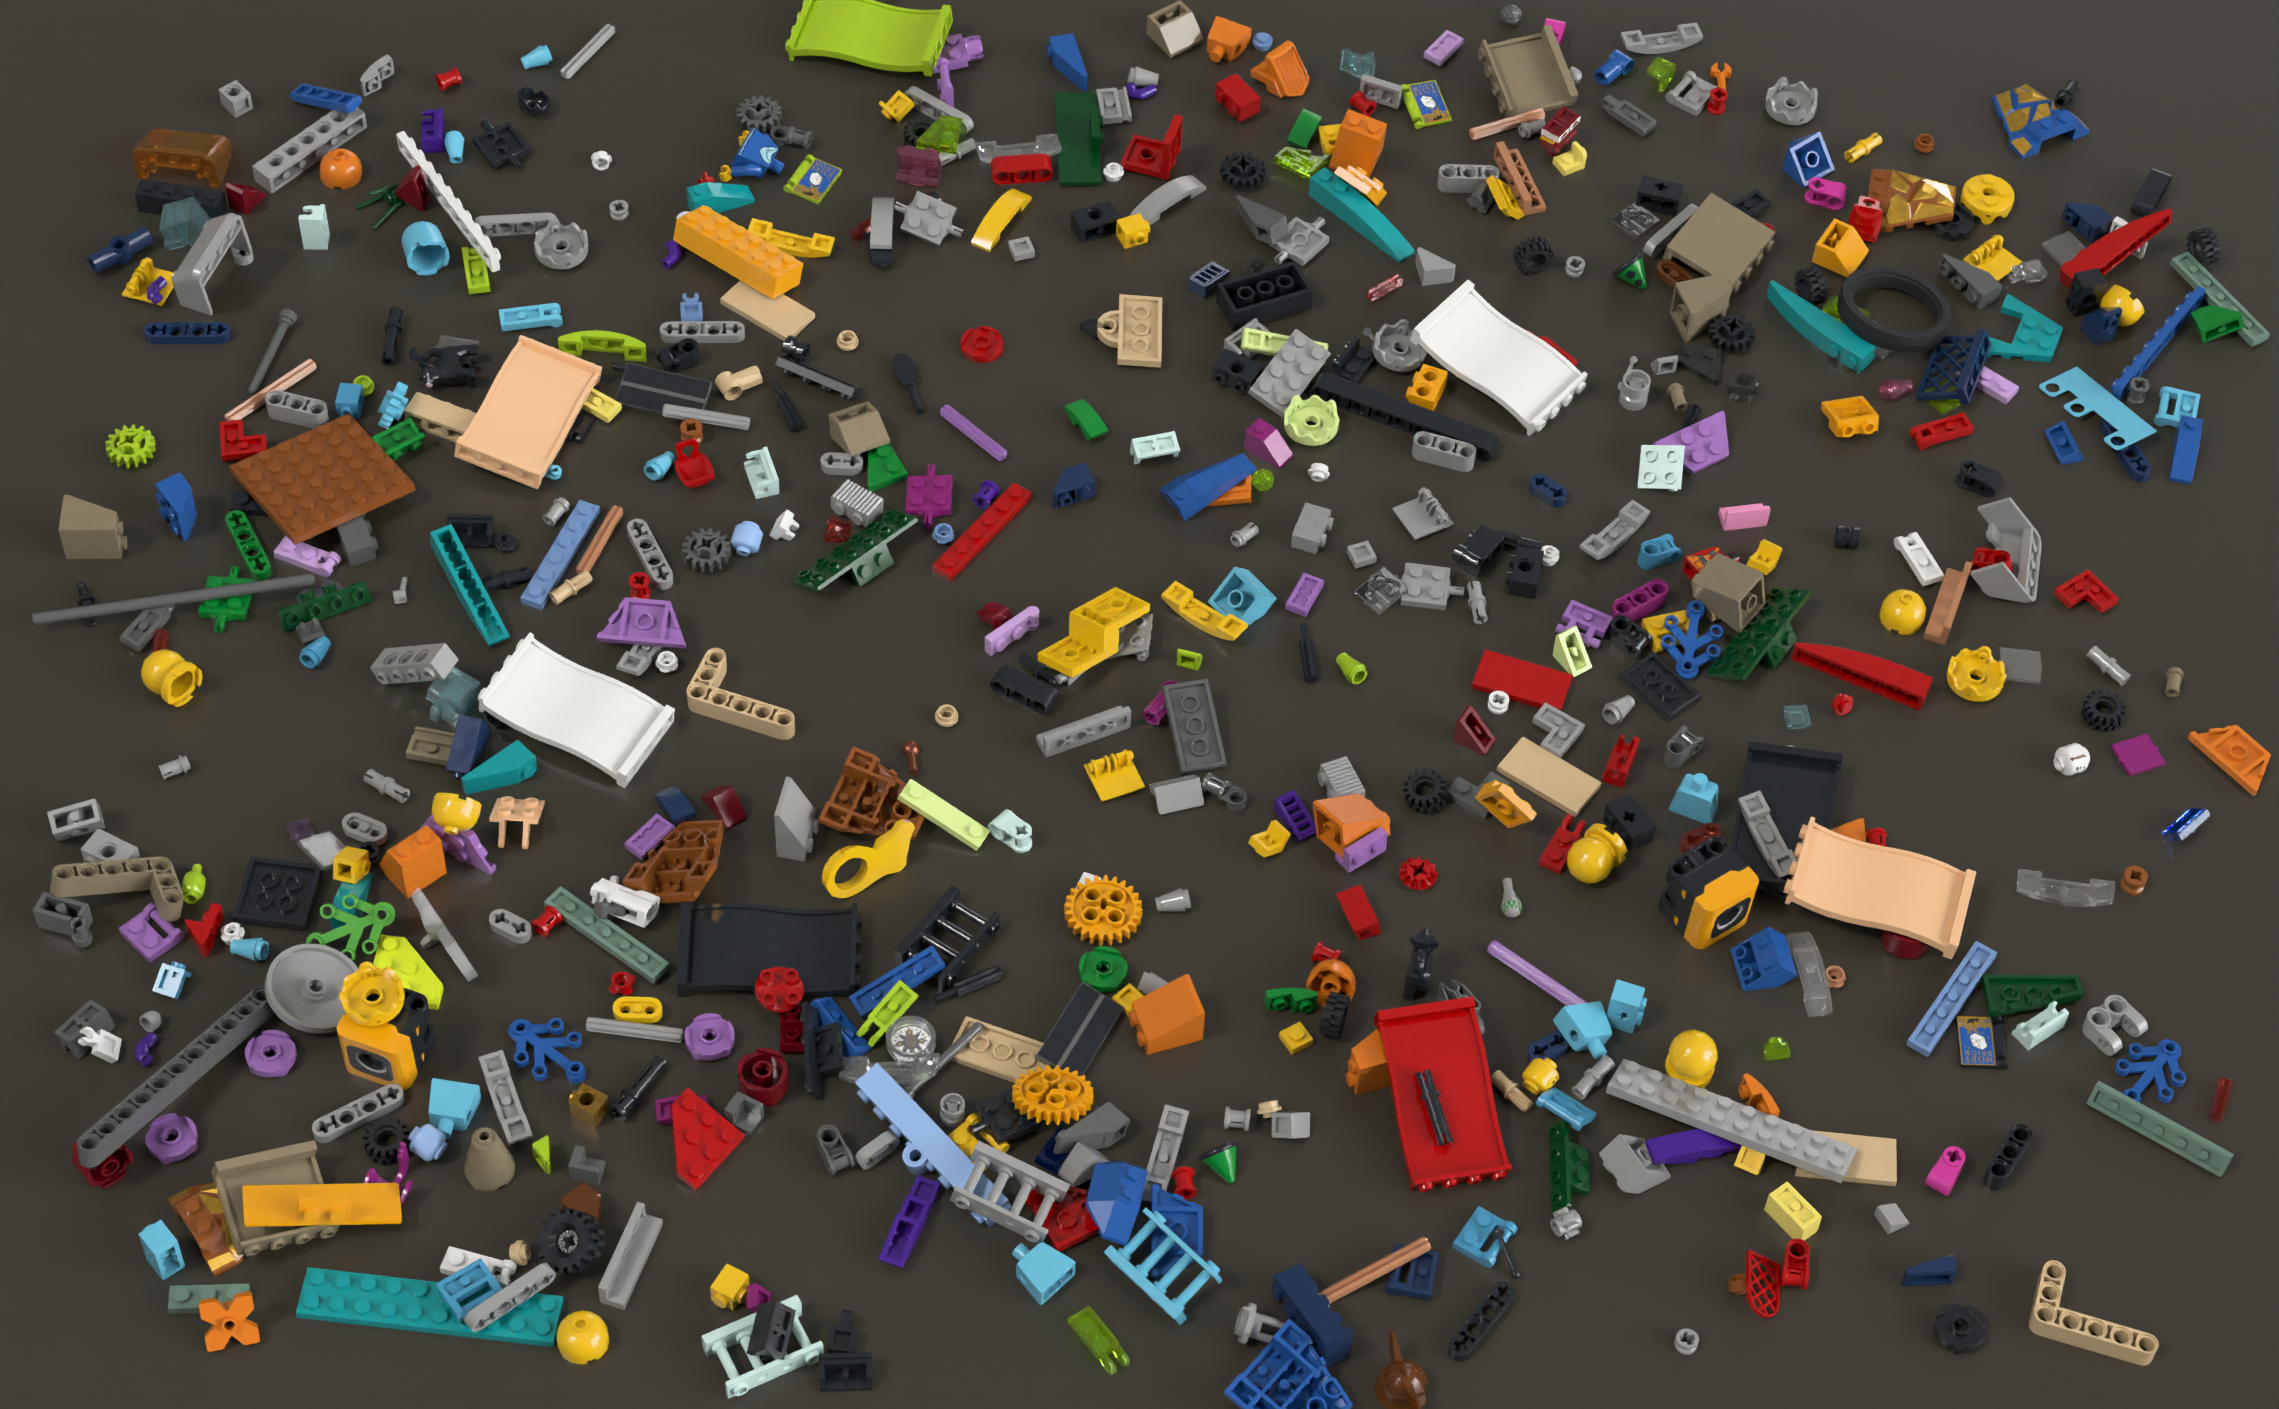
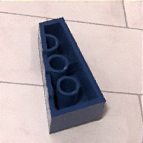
(1312, 1314)

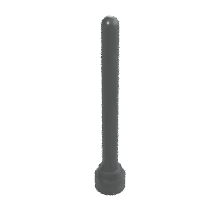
(285, 320)
(948, 1055)

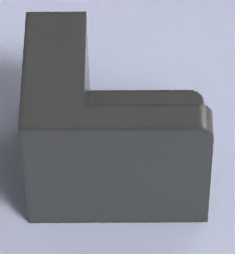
(744, 1112)
(584, 1168)

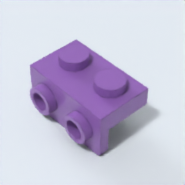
(1363, 850)

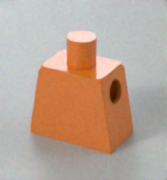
(1227, 39)

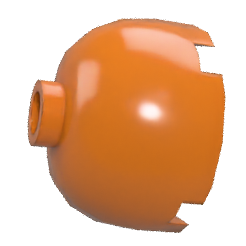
(340, 169)
(1331, 976)

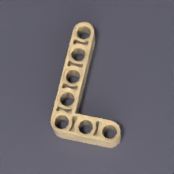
(709, 700)
(2082, 1324)

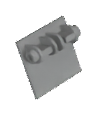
(1423, 515)
(1135, 638)

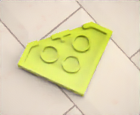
(410, 967)

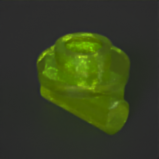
(1262, 479)
(1776, 1049)

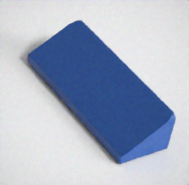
(829, 1013)

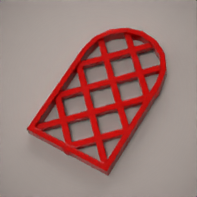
(1750, 1256)

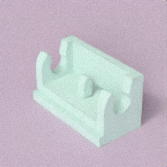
(314, 228)
(1154, 446)
(761, 473)
(2040, 1026)

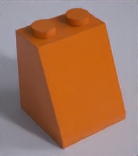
(1358, 142)
(1346, 820)
(414, 861)
(1168, 1016)
(1368, 1066)

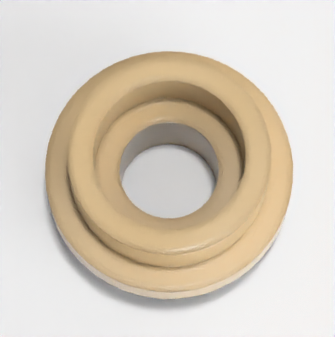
(847, 340)
(946, 715)
(1266, 1108)
(520, 1252)

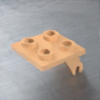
(513, 809)

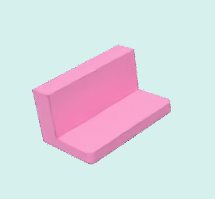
(1744, 516)

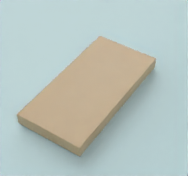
(777, 315)
(1549, 776)
(998, 1051)
(1872, 1164)

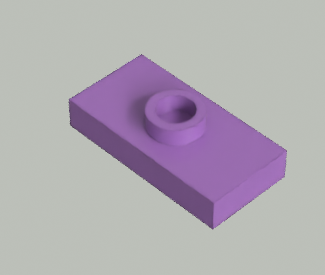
(1304, 594)
(649, 836)

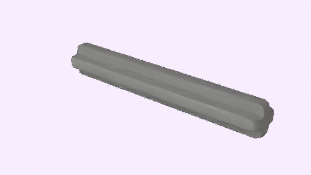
(587, 51)
(706, 416)
(634, 1029)

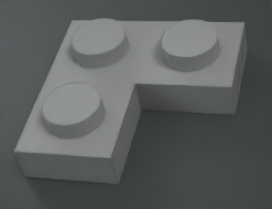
(1561, 727)

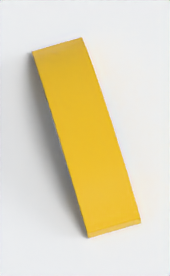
(998, 217)
(792, 243)
(1201, 615)

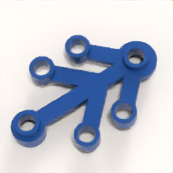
(1690, 642)
(546, 1047)
(2153, 1069)

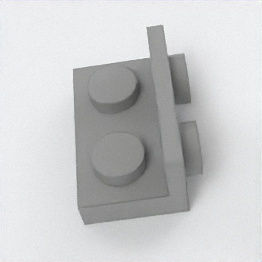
(1381, 91)

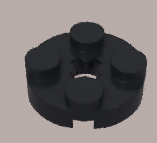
(1957, 230)
(1958, 1341)

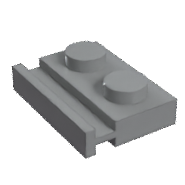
(1113, 105)

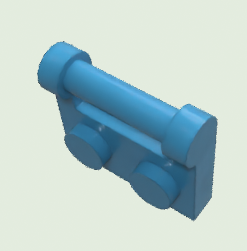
(1566, 1108)
(1477, 1233)
(466, 1283)

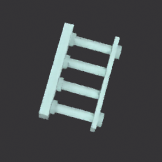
(739, 1332)

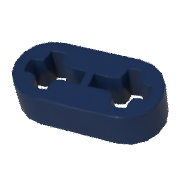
(1548, 490)
(1548, 1048)

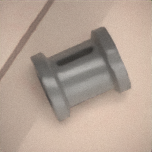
(1237, 1119)

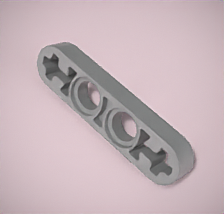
(924, 100)
(515, 222)
(1664, 236)
(702, 329)
(648, 554)
(356, 1110)
(509, 1297)

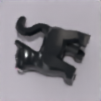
(454, 368)
(1419, 963)

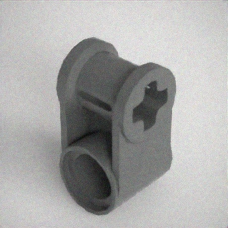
(1681, 747)
(835, 1153)

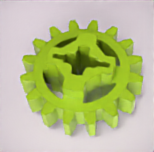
(130, 446)

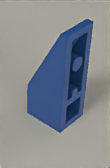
(1067, 59)
(2185, 449)

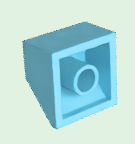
(1242, 596)

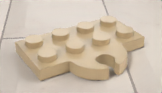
(1134, 330)

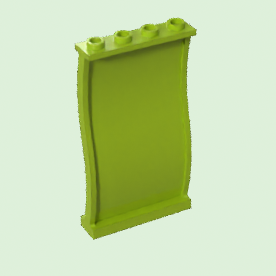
(871, 34)

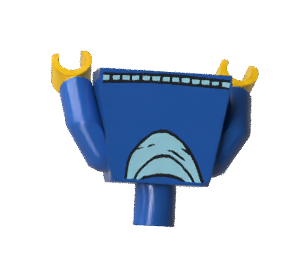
(753, 157)

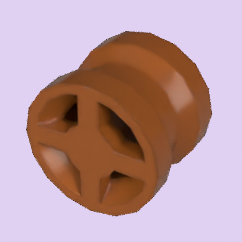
(690, 429)
(2136, 885)

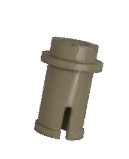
(1676, 393)
(2174, 678)

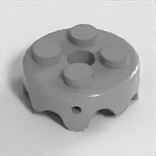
(1797, 94)
(557, 236)
(1397, 337)

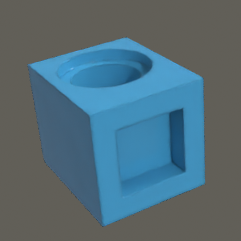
(349, 400)

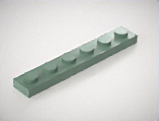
(2217, 295)
(608, 935)
(2160, 1129)

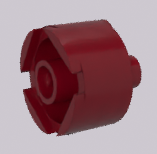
(1902, 945)
(763, 1076)
(107, 1172)

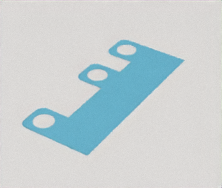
(2097, 398)

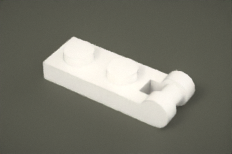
(1919, 558)
(457, 1259)

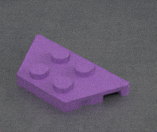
(1703, 442)
(644, 623)
(463, 846)

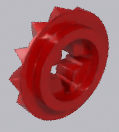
(1422, 880)

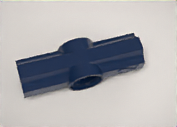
(120, 250)

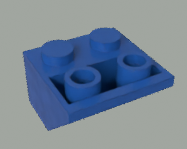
(177, 504)
(1763, 961)

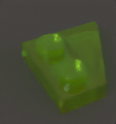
(942, 135)
(1300, 161)

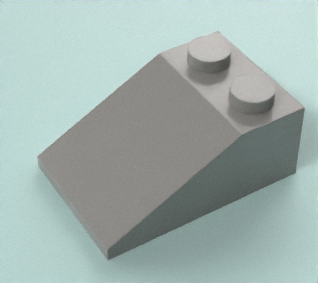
(794, 823)

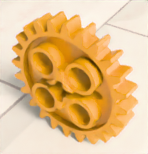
(1103, 910)
(1052, 1094)

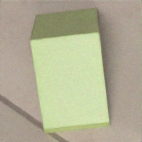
(1571, 652)

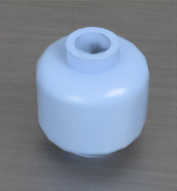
(746, 538)
(427, 1142)

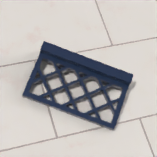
(1969, 368)

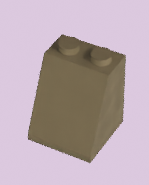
(1698, 302)
(90, 530)
(1730, 590)

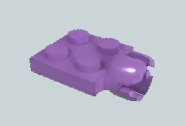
(961, 50)

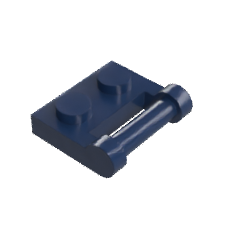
(1420, 1276)

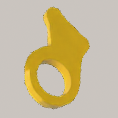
(885, 858)

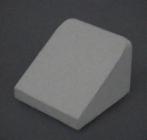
(1664, 365)
(1890, 1217)

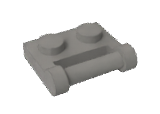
(1695, 99)

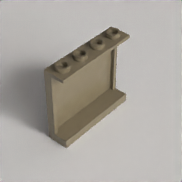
(1528, 73)
(1721, 241)
(276, 1166)

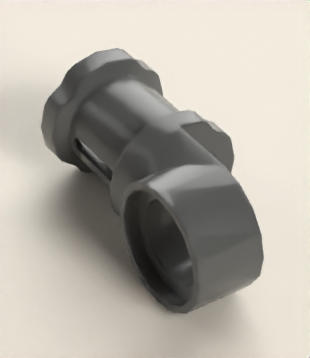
(792, 135)
(1225, 791)

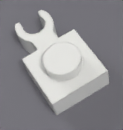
(102, 1042)

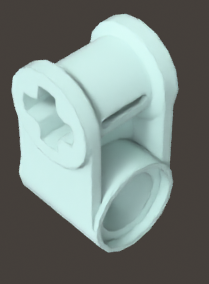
(1012, 831)

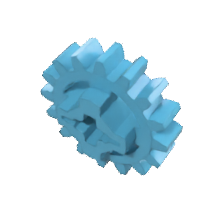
(393, 405)

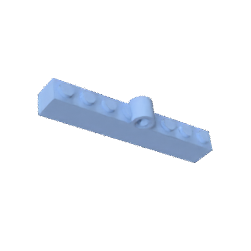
(922, 1137)

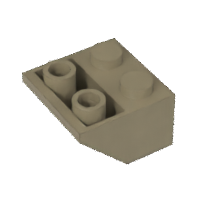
(1174, 28)
(858, 428)

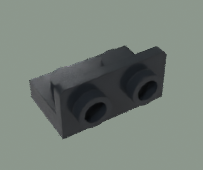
(1353, 361)

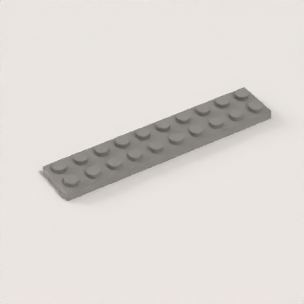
(1732, 1120)

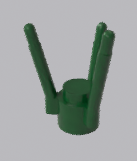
(389, 196)

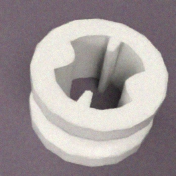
(1498, 708)

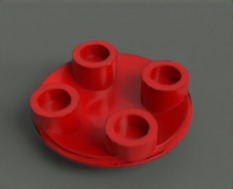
(779, 989)

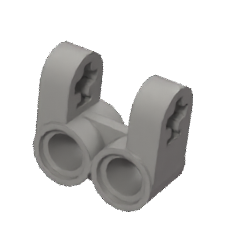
(2123, 1015)

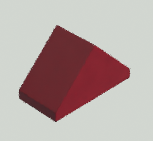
(414, 189)
(243, 197)
(1473, 732)
(725, 805)

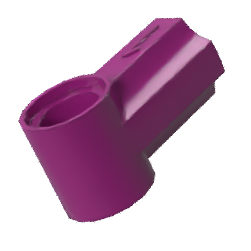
(1156, 710)

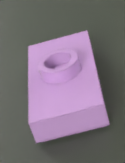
(1443, 48)

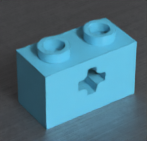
(1626, 1006)
(161, 1249)

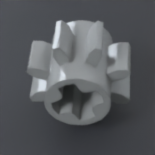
(1566, 1223)

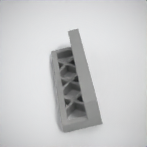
(1084, 731)
(629, 1258)

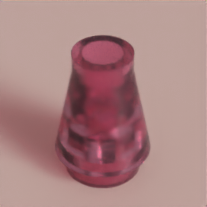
(1893, 388)

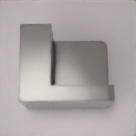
(1290, 1124)

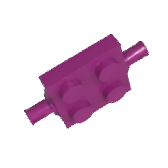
(929, 495)

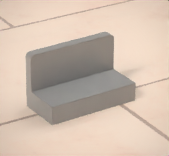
(1177, 794)

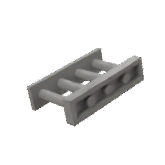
(1019, 1171)

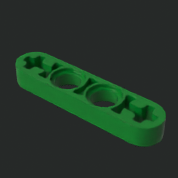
(246, 545)

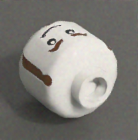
(2071, 759)

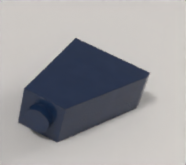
(467, 746)

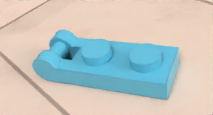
(531, 317)

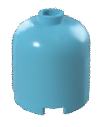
(424, 248)

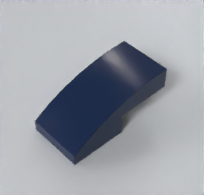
(675, 805)

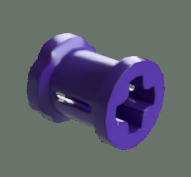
(985, 494)

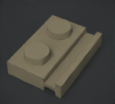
(430, 745)

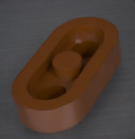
(1674, 271)

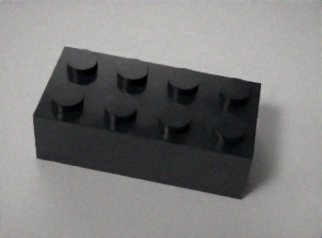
(1264, 295)

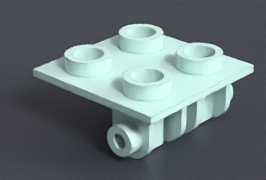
(1661, 467)

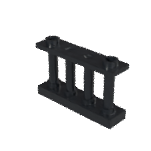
(937, 918)

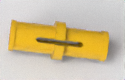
(1863, 147)

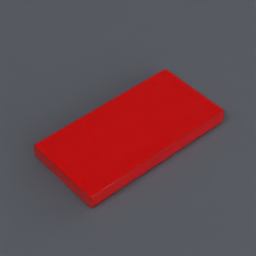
(1522, 680)

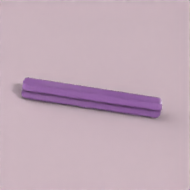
(973, 432)

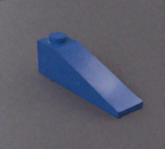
(1199, 488)

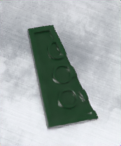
(2026, 992)

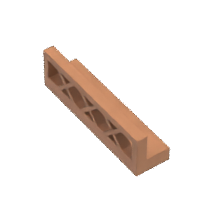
(1518, 184)
(1947, 604)

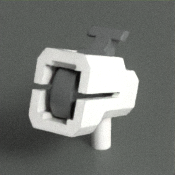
(622, 902)

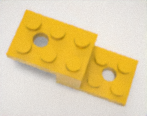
(1093, 632)

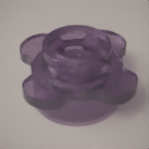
(297, 835)

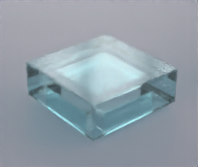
(1797, 716)

